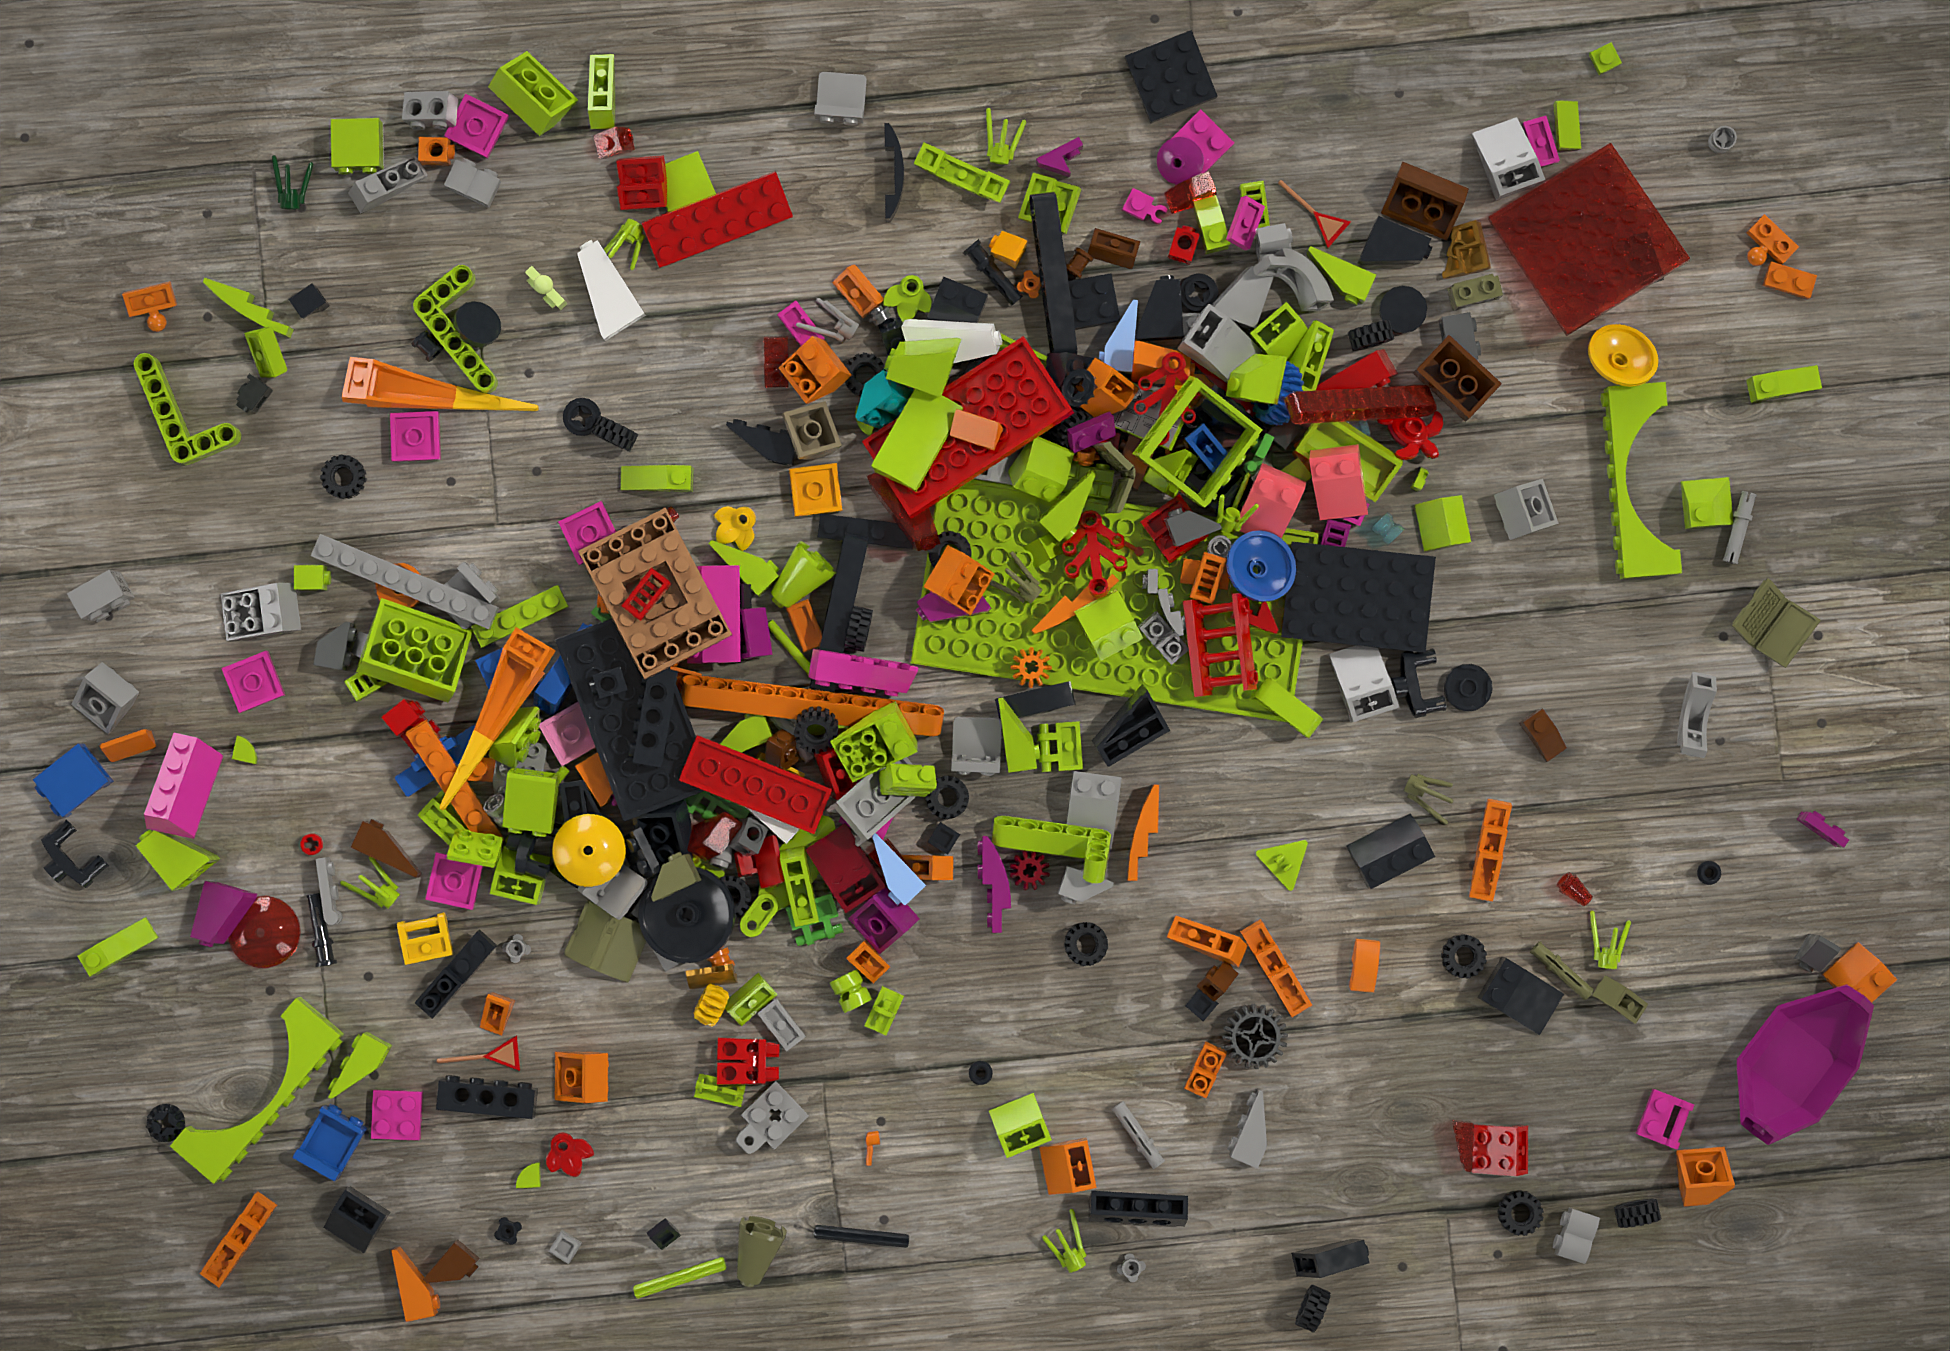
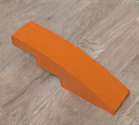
(1065, 608)
(1146, 823)
(1490, 850)
(1276, 968)
(238, 1239)

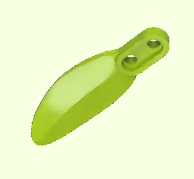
(778, 895)

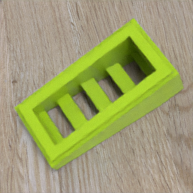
(1259, 185)
(350, 682)

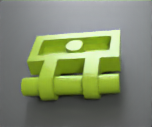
(1068, 746)

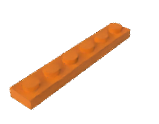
(443, 769)

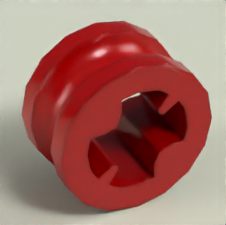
(315, 837)

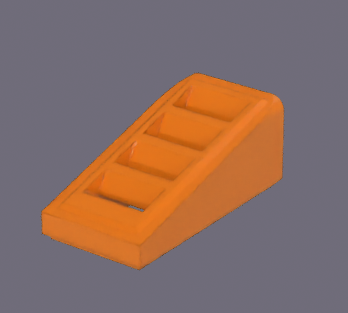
(1203, 595)

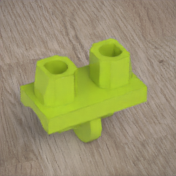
(884, 1010)

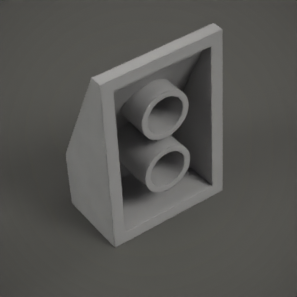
(1094, 801)

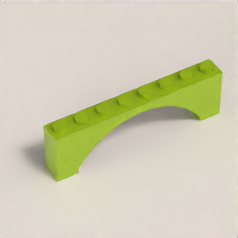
(1638, 549)
(309, 1041)

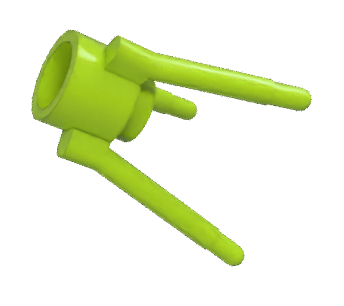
(999, 153)
(630, 232)
(1230, 517)
(385, 894)
(1609, 956)
(1072, 1258)

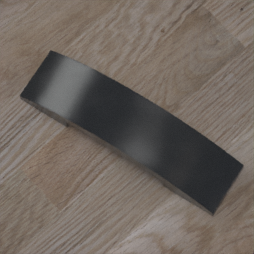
(892, 144)

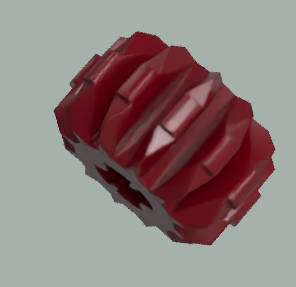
(1022, 866)

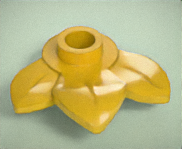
(733, 529)

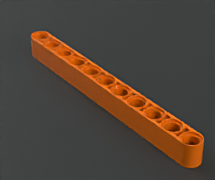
(790, 701)

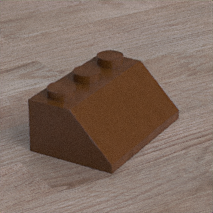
(1424, 200)
(1457, 378)

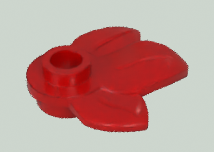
(570, 1157)

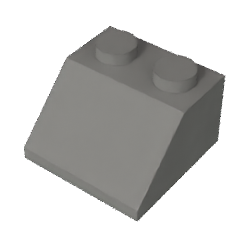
(1525, 509)
(104, 697)
(1075, 888)

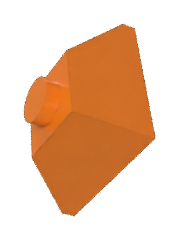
(1703, 1175)

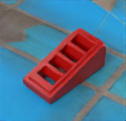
(652, 573)

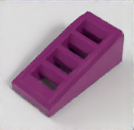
(1335, 525)

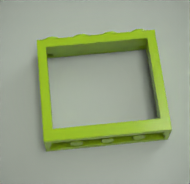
(1169, 417)

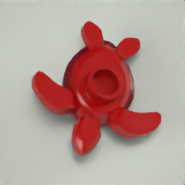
(1414, 434)

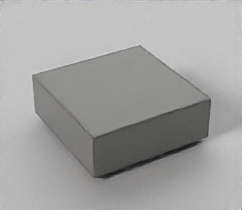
(565, 1247)

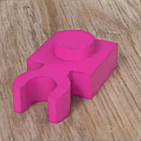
(1140, 205)

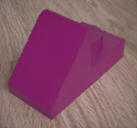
(1054, 159)

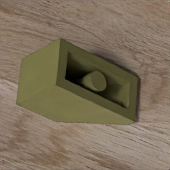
(675, 876)
(1620, 999)

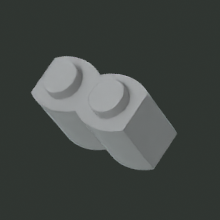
(472, 182)
(1272, 239)
(1576, 1235)

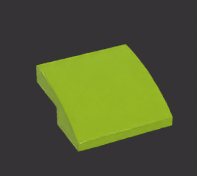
(687, 181)
(1066, 195)
(442, 821)

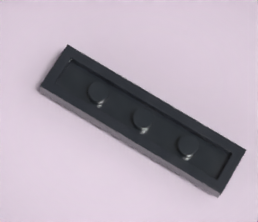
(879, 532)

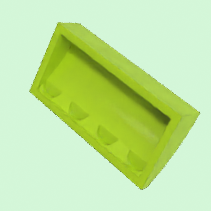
(916, 439)
(1377, 461)

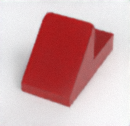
(1263, 619)

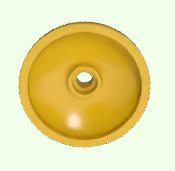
(1623, 355)
(607, 847)

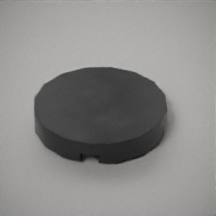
(1403, 308)
(477, 324)
(1468, 687)

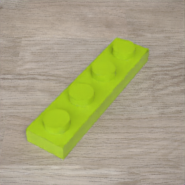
(521, 616)

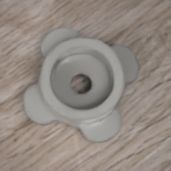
(523, 948)
(1132, 1275)

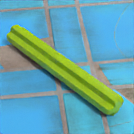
(679, 1277)

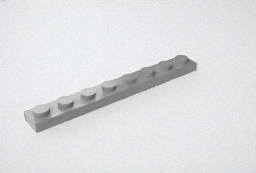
(404, 581)

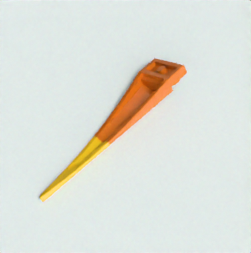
(391, 387)
(514, 679)

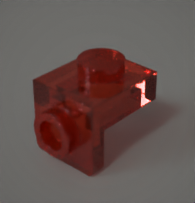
(614, 142)

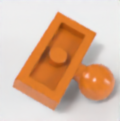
(1771, 241)
(150, 300)

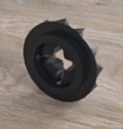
(1202, 282)
(1078, 377)
(572, 411)
(175, 1117)

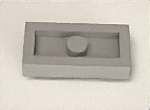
(781, 1024)

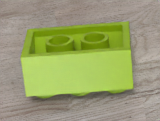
(532, 93)

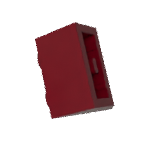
(845, 868)

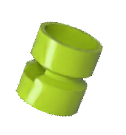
(850, 991)

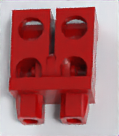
(753, 1061)

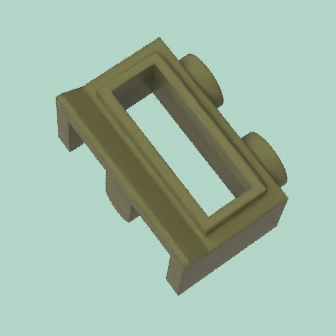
(1474, 291)

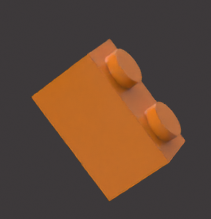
(1861, 972)
(581, 1077)

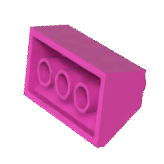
(725, 589)
(182, 786)

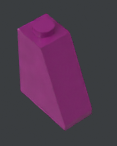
(937, 609)
(219, 912)

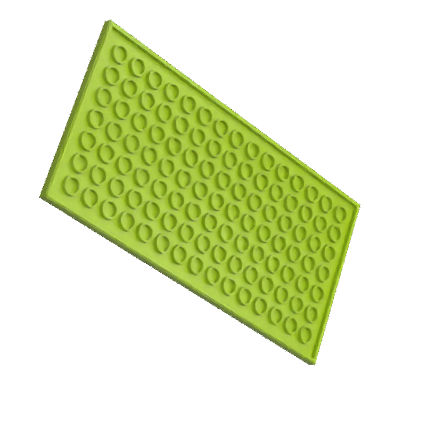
(1005, 520)

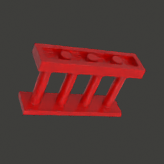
(1198, 636)

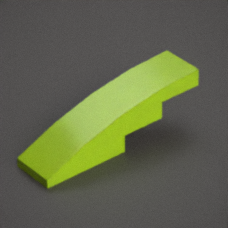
(242, 302)

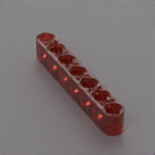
(1360, 404)

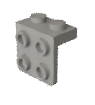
(840, 98)
(469, 582)
(976, 745)
(535, 761)
(618, 893)

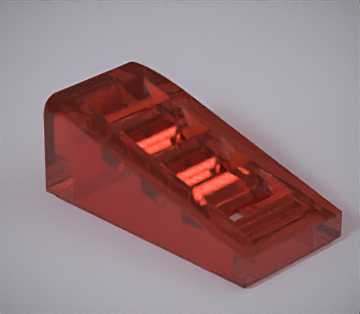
(1464, 1138)

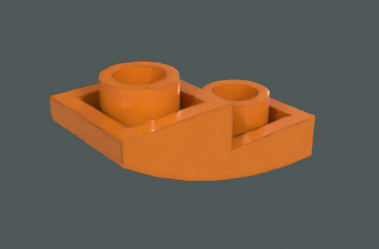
(1365, 965)
(1205, 1069)

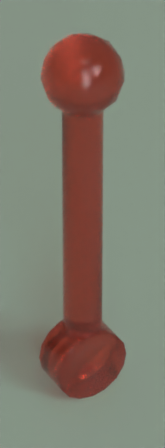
(1138, 551)

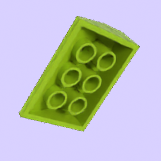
(414, 650)

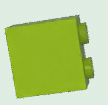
(357, 145)

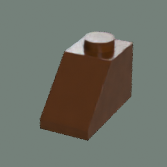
(1127, 447)
(1543, 734)
(454, 1264)

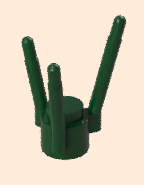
(289, 197)

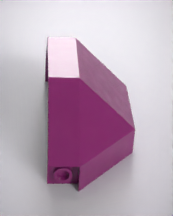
(1801, 1061)

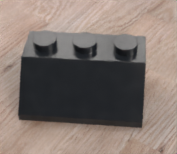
(1390, 851)

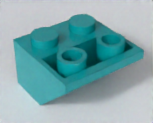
(882, 401)

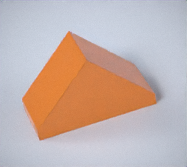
(868, 962)
(496, 1013)

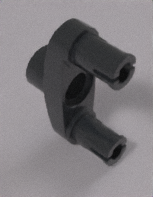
(1408, 685)
(524, 844)
(62, 865)

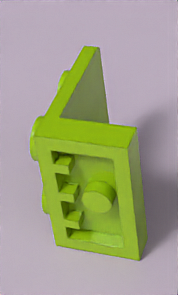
(475, 848)

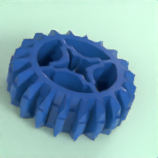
(1278, 413)

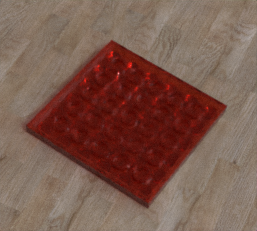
(1588, 239)

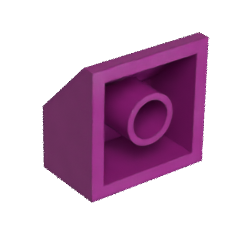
(754, 634)
(883, 920)

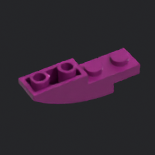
(994, 873)

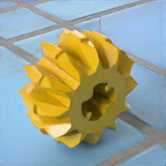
(711, 1005)

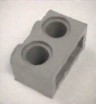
(430, 104)

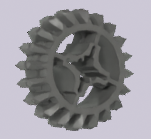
(1258, 1024)

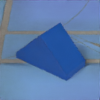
(1206, 447)

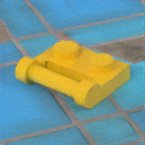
(427, 946)

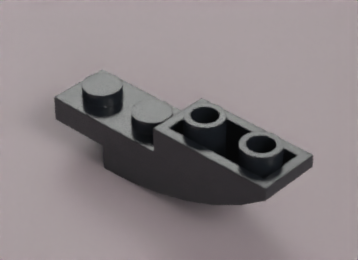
(456, 974)

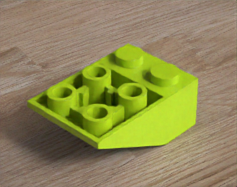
(875, 742)

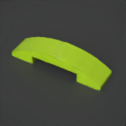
(961, 174)

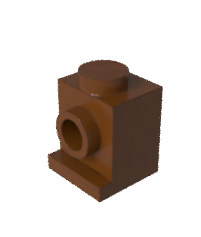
(781, 750)
(1217, 980)

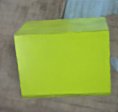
(1442, 523)

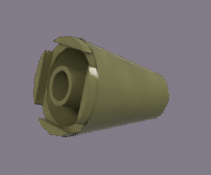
(757, 1248)

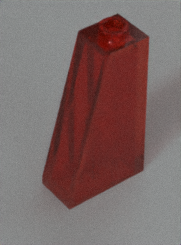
(920, 529)

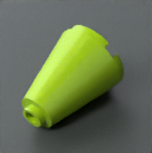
(800, 576)

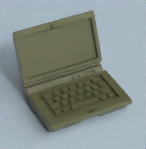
(1127, 472)
(1774, 624)
(606, 943)

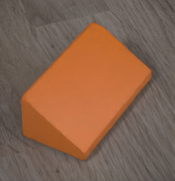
(858, 290)
(975, 429)
(1190, 569)
(128, 745)

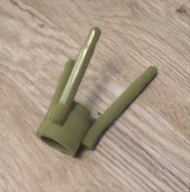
(1028, 590)
(1416, 787)

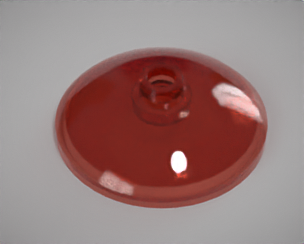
(280, 935)

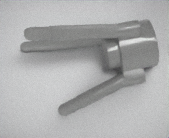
(845, 326)

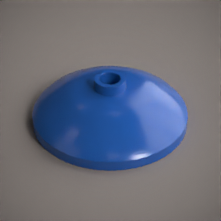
(1271, 558)

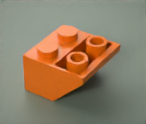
(814, 370)
(1113, 390)
(959, 580)
(1068, 1167)

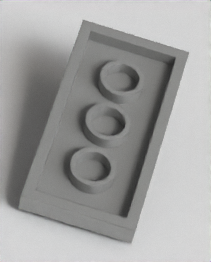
(867, 808)

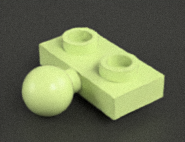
(544, 285)

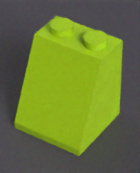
(923, 364)
(530, 801)
(175, 858)

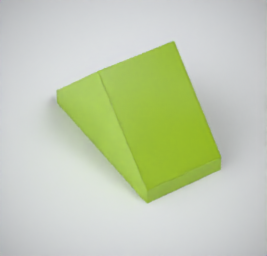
(1044, 549)

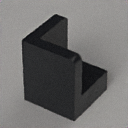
(308, 301)

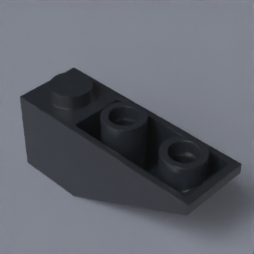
(1217, 419)
(771, 445)

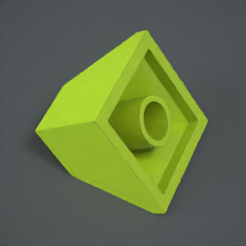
(1257, 379)
(1707, 503)

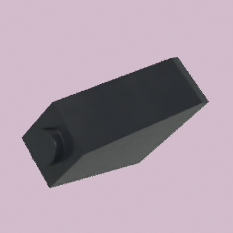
(1394, 245)
(1163, 312)
(1330, 1258)

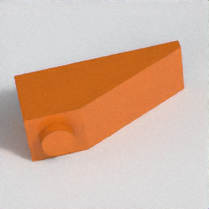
(1208, 940)
(416, 1294)

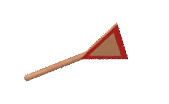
(1329, 226)
(504, 1054)

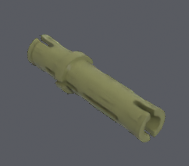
(1544, 954)

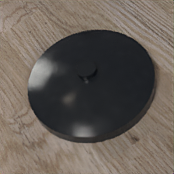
(689, 922)

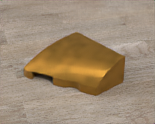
(1467, 251)
(711, 975)

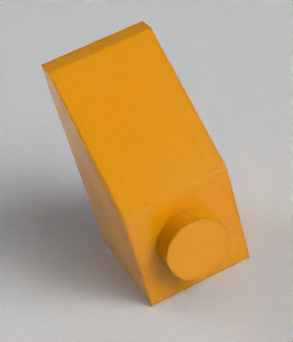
(1008, 248)

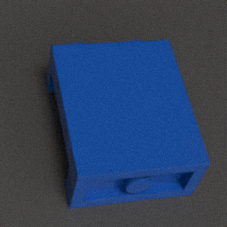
(72, 780)
(330, 1142)

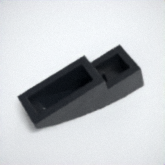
(1040, 700)

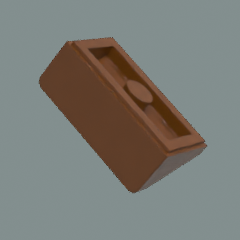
(1113, 248)

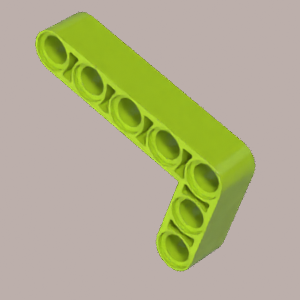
(448, 334)
(174, 417)
(1056, 839)

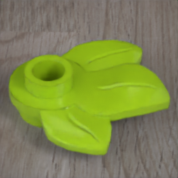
(908, 302)

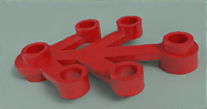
(1168, 391)
(1093, 550)

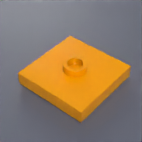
(815, 489)

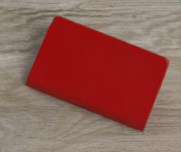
(769, 864)

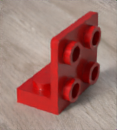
(1500, 1150)

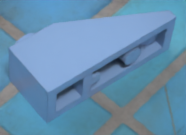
(1120, 346)
(898, 876)

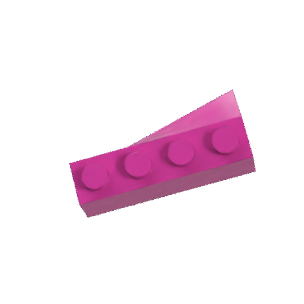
(861, 671)

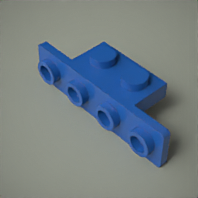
(418, 773)

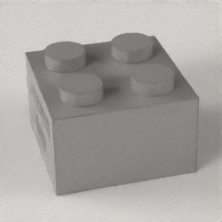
(101, 596)

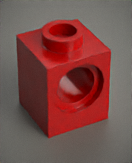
(1183, 255)

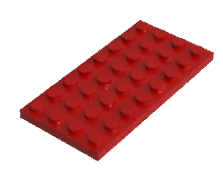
(1005, 389)

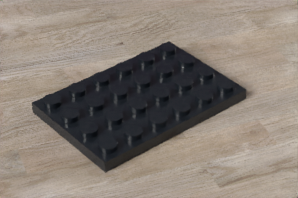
(1359, 597)

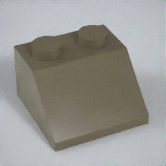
(812, 431)

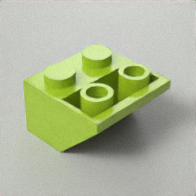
(1280, 332)
(517, 737)
(514, 885)
(1020, 1125)

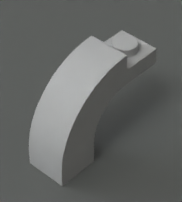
(1300, 274)
(1695, 714)

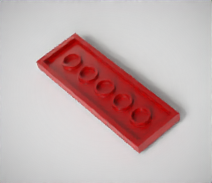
(717, 219)
(755, 784)

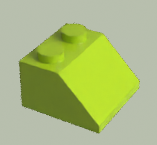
(1042, 469)
(1108, 625)

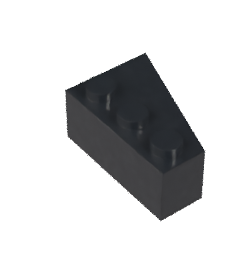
(1130, 728)
(577, 801)

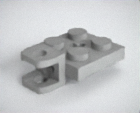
(760, 1126)

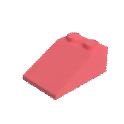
(1338, 482)
(1277, 501)

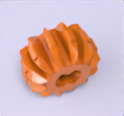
(1028, 659)

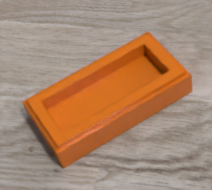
(805, 625)

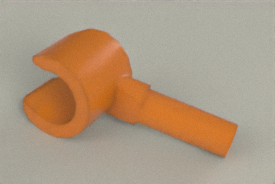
(872, 1138)

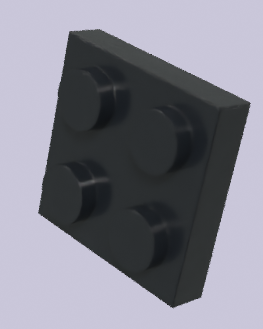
(1093, 301)
(640, 854)

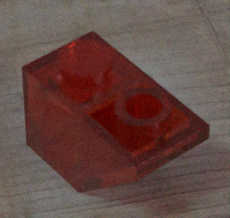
(713, 835)

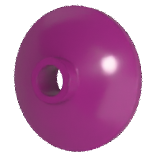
(1187, 152)

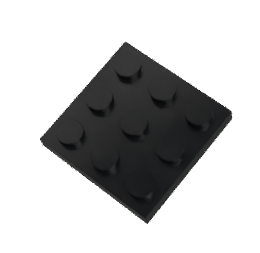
(1171, 76)

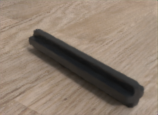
(861, 1236)

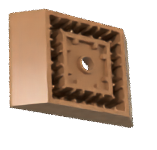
(687, 615)

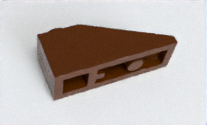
(382, 846)

